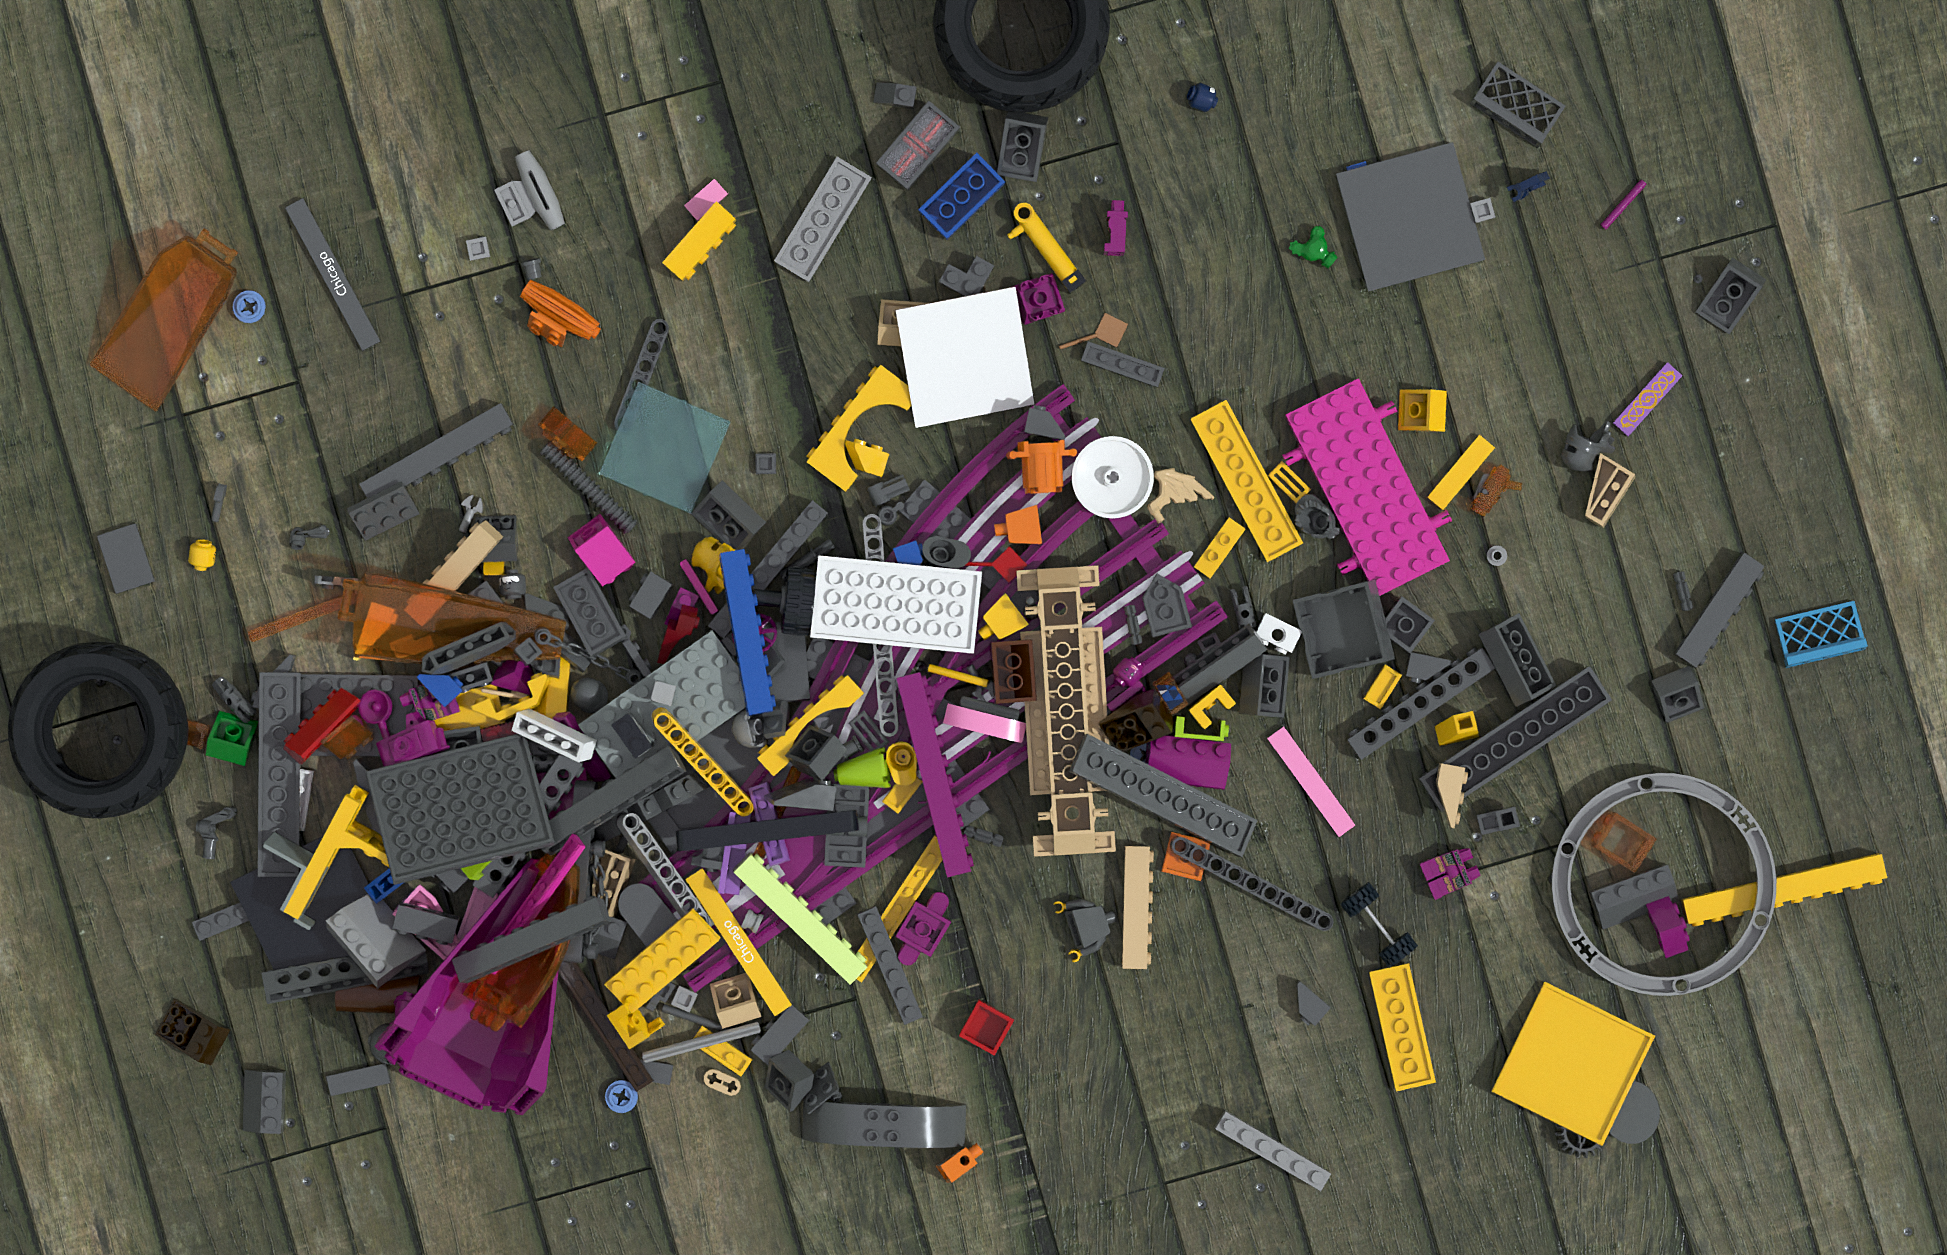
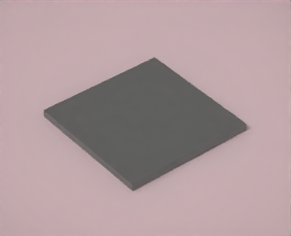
(1410, 217)

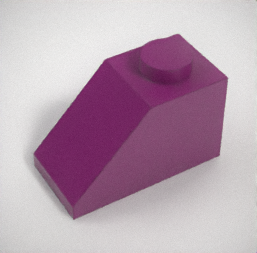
(683, 597)

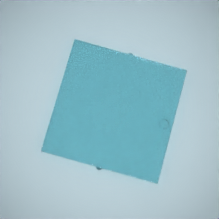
(664, 447)

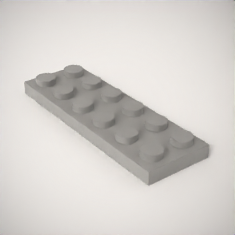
(823, 219)

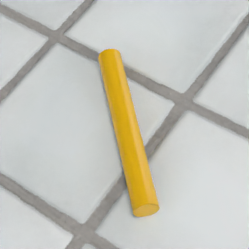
(958, 675)

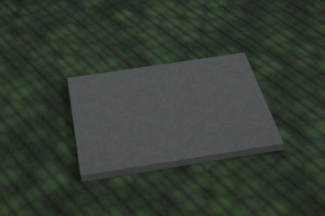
(459, 808)

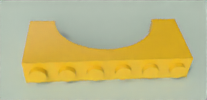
(830, 455)

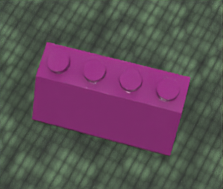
(1191, 760)

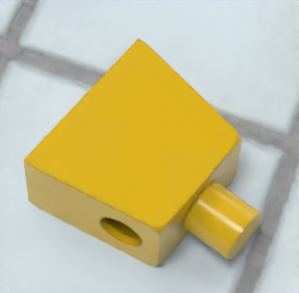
(1002, 619)

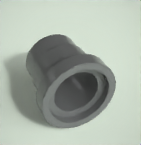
(532, 268)

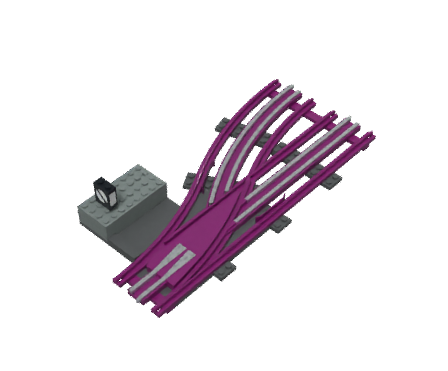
(712, 692)

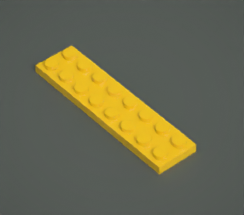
(1246, 481)

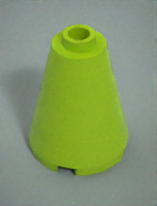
(865, 770)

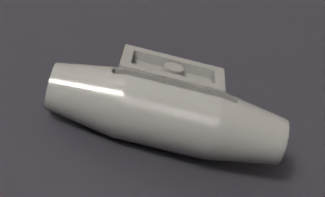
(530, 195)

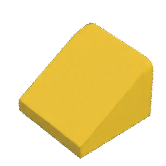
(494, 568)

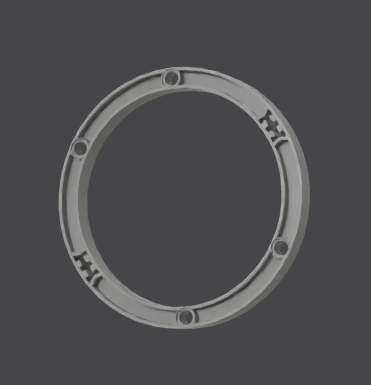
(1665, 984)

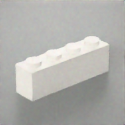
(554, 735)

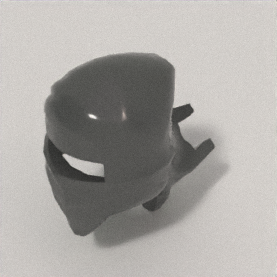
(1581, 451)

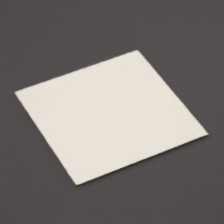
(965, 357)

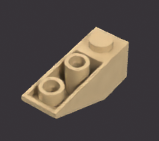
(1449, 786)

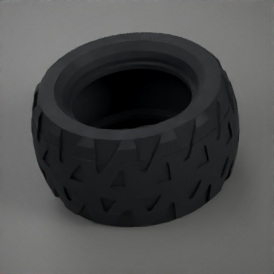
(1021, 89)
(33, 742)

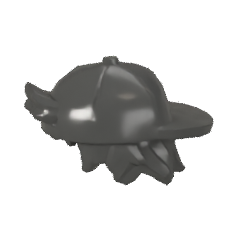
(1315, 517)

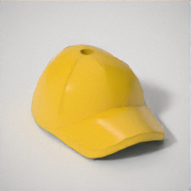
(902, 769)

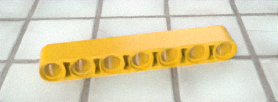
(706, 770)

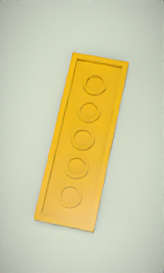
(662, 960)
(1402, 1027)

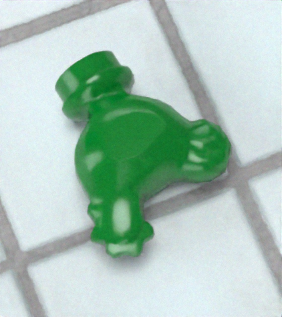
(1314, 248)

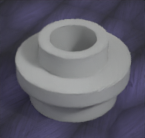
(1492, 560)

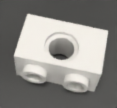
(1290, 633)

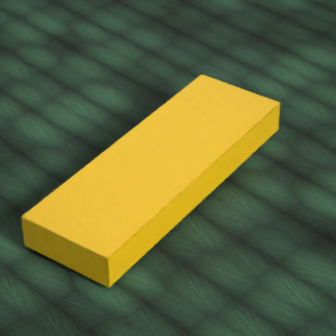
(726, 1054)

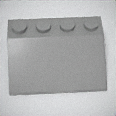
(370, 940)

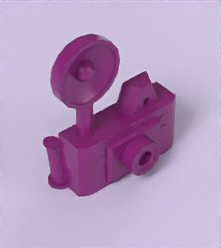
(415, 742)

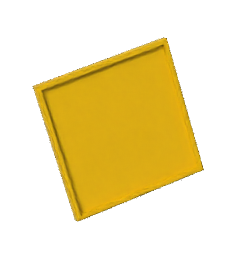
(1573, 1063)

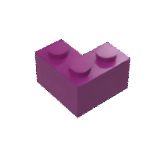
(1668, 926)

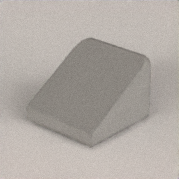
(663, 693)

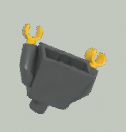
(1087, 925)

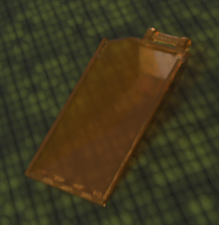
(167, 318)

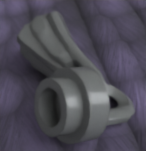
(298, 541)

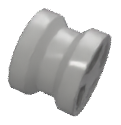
(752, 921)

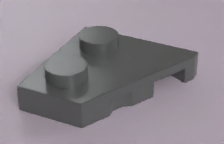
(329, 582)
(545, 607)

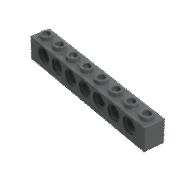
(1483, 666)
(492, 885)
(334, 980)

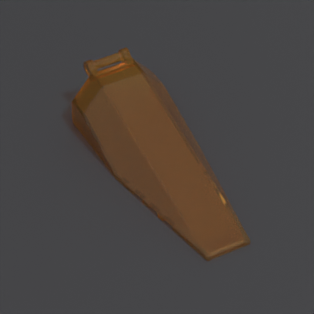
(409, 619)

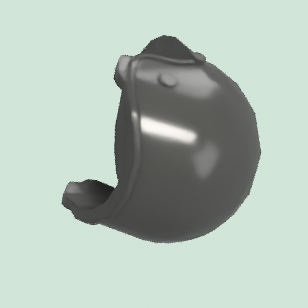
(589, 694)

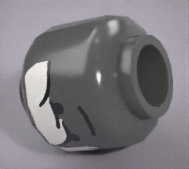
(512, 585)

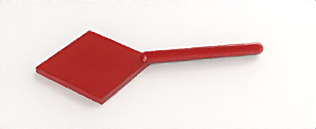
(1005, 564)

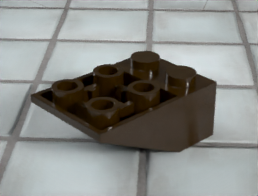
(1138, 722)
(192, 1032)

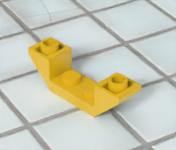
(537, 687)

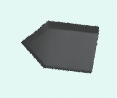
(1165, 607)

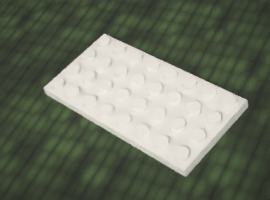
(896, 604)

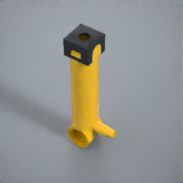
(1048, 247)

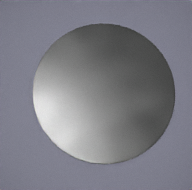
(1637, 1115)

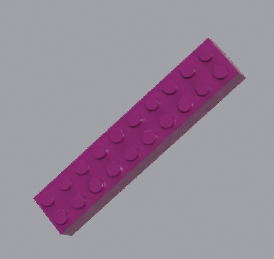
(934, 775)

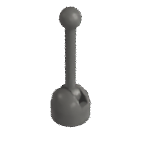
(1029, 600)

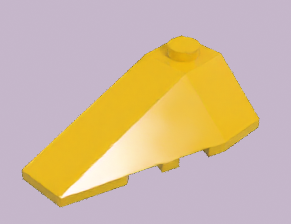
(557, 693)

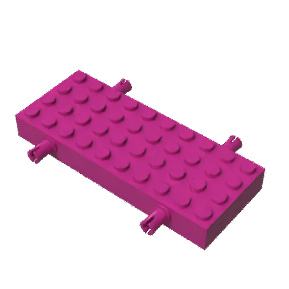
(1367, 487)

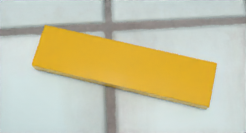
(1460, 472)

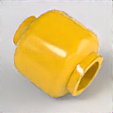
(202, 554)

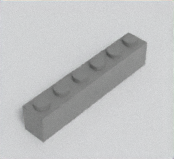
(1272, 1150)

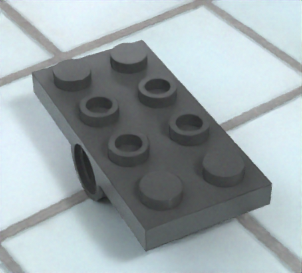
(849, 848)

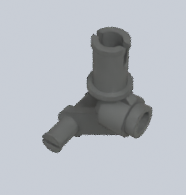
(207, 828)

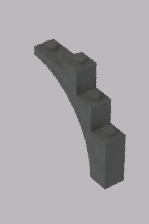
(655, 804)

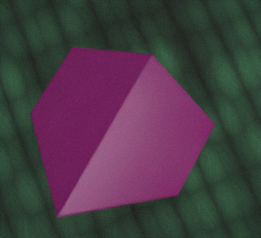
(513, 676)

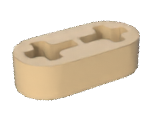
(720, 1086)

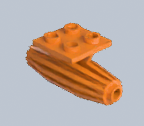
(557, 315)

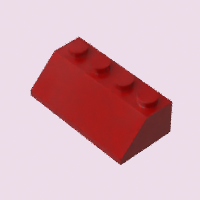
(325, 720)

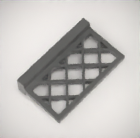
(1507, 118)

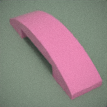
(985, 723)

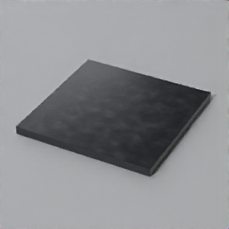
(285, 940)

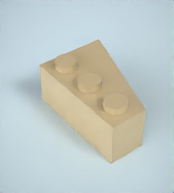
(1608, 489)
(617, 872)

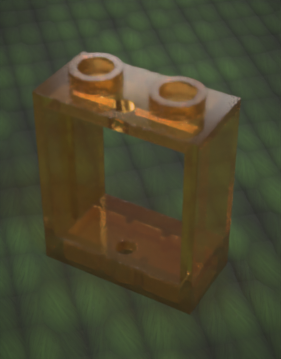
(1641, 852)

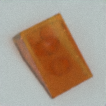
(348, 737)

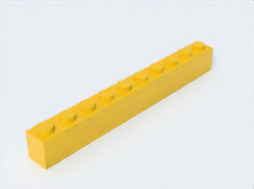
(1788, 887)

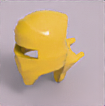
(707, 557)

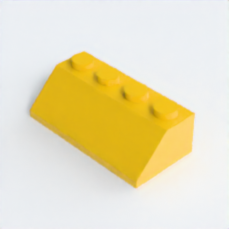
(699, 241)

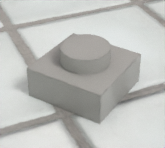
(1482, 210)
(478, 248)
(684, 998)

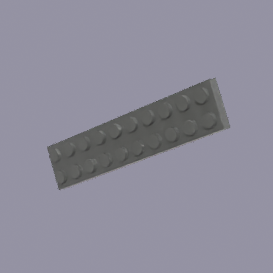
(277, 769)
(1163, 795)

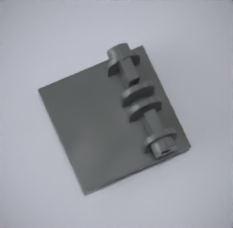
(823, 1088)

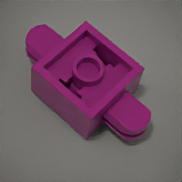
(923, 928)

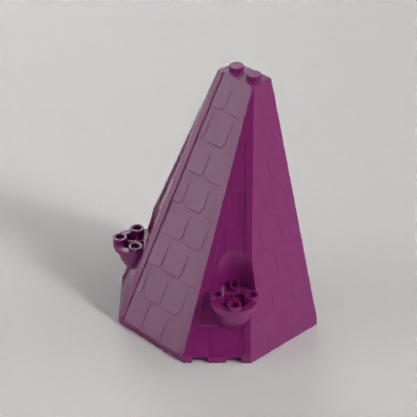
(457, 1055)

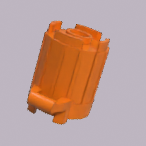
(1042, 465)

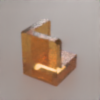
(197, 734)

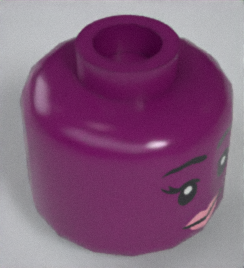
(1128, 672)

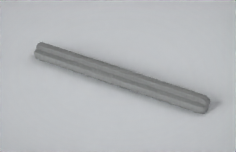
(701, 1042)

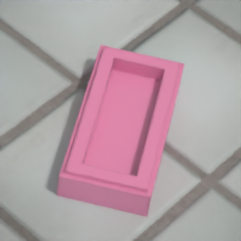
(705, 199)

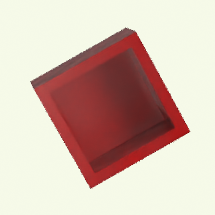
(986, 1027)

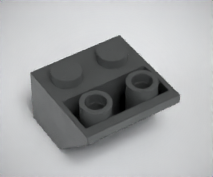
(508, 546)

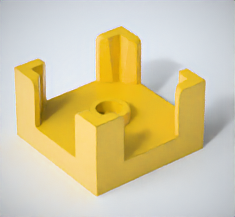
(1207, 702)
(633, 1027)

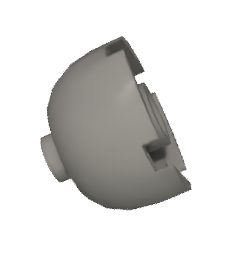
(749, 729)

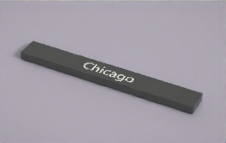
(333, 274)

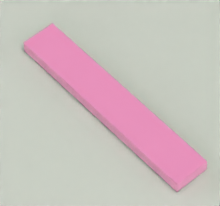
(1311, 781)

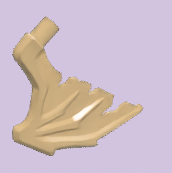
(1175, 487)

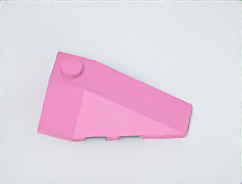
(423, 898)

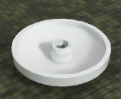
(1112, 477)

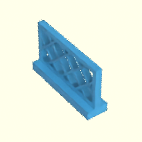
(1825, 651)

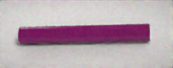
(1623, 204)

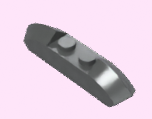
(468, 649)

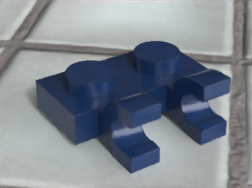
(1529, 185)

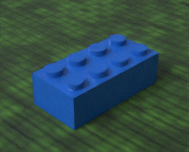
(961, 196)

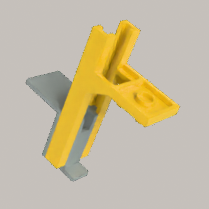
(341, 833)

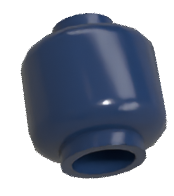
(1202, 97)

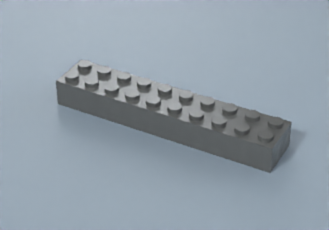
(1523, 732)

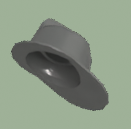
(946, 552)

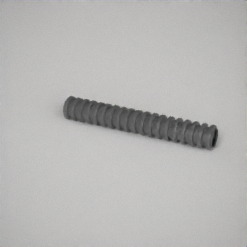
(588, 487)

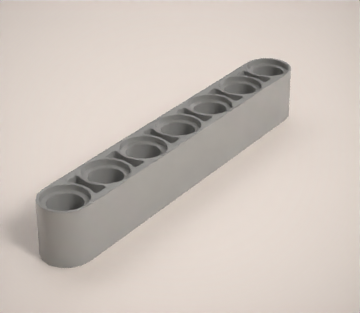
(655, 866)

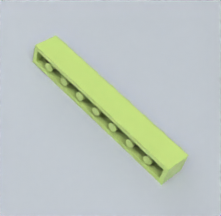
(800, 918)

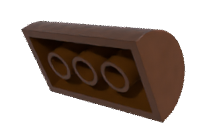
(373, 999)

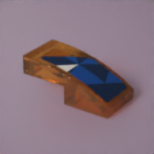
(1170, 693)

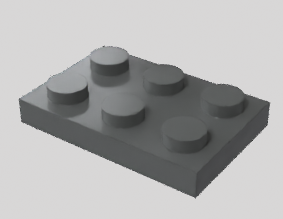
(383, 511)

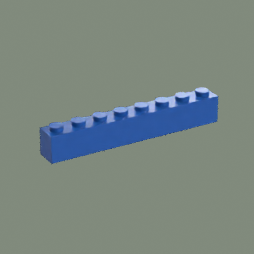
(745, 632)

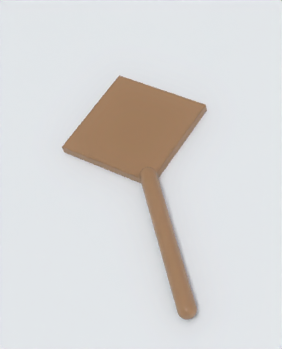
(1109, 331)

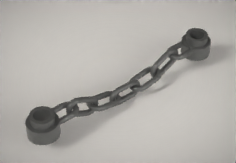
(629, 672)
(598, 849)

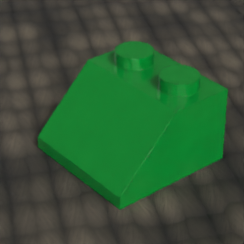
(231, 738)

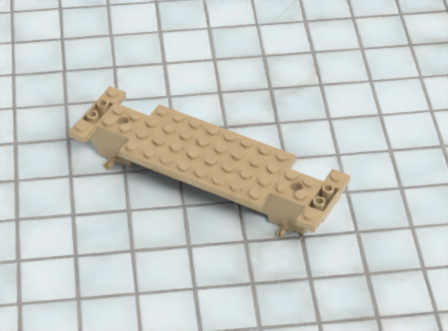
(1067, 707)

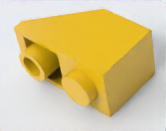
(866, 458)
(1457, 728)

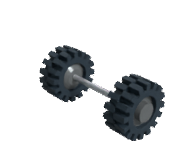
(1397, 949)

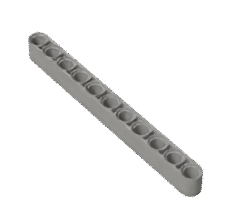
(886, 655)

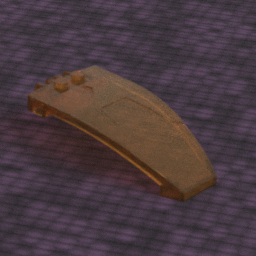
(519, 987)

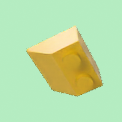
(1422, 410)

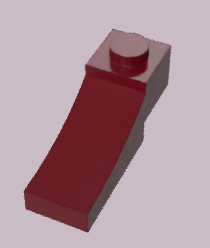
(677, 630)

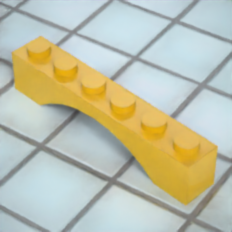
(841, 696)

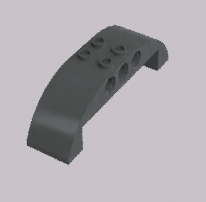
(886, 1125)

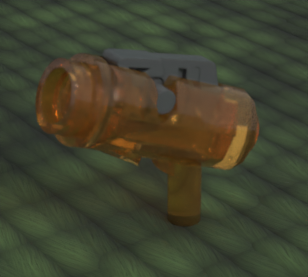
(1491, 487)

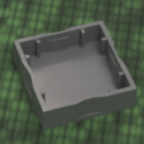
(1344, 629)

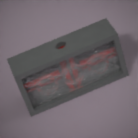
(918, 145)

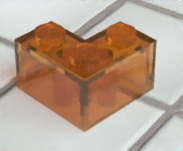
(566, 435)

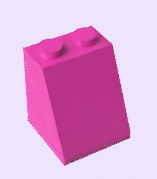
(601, 550)

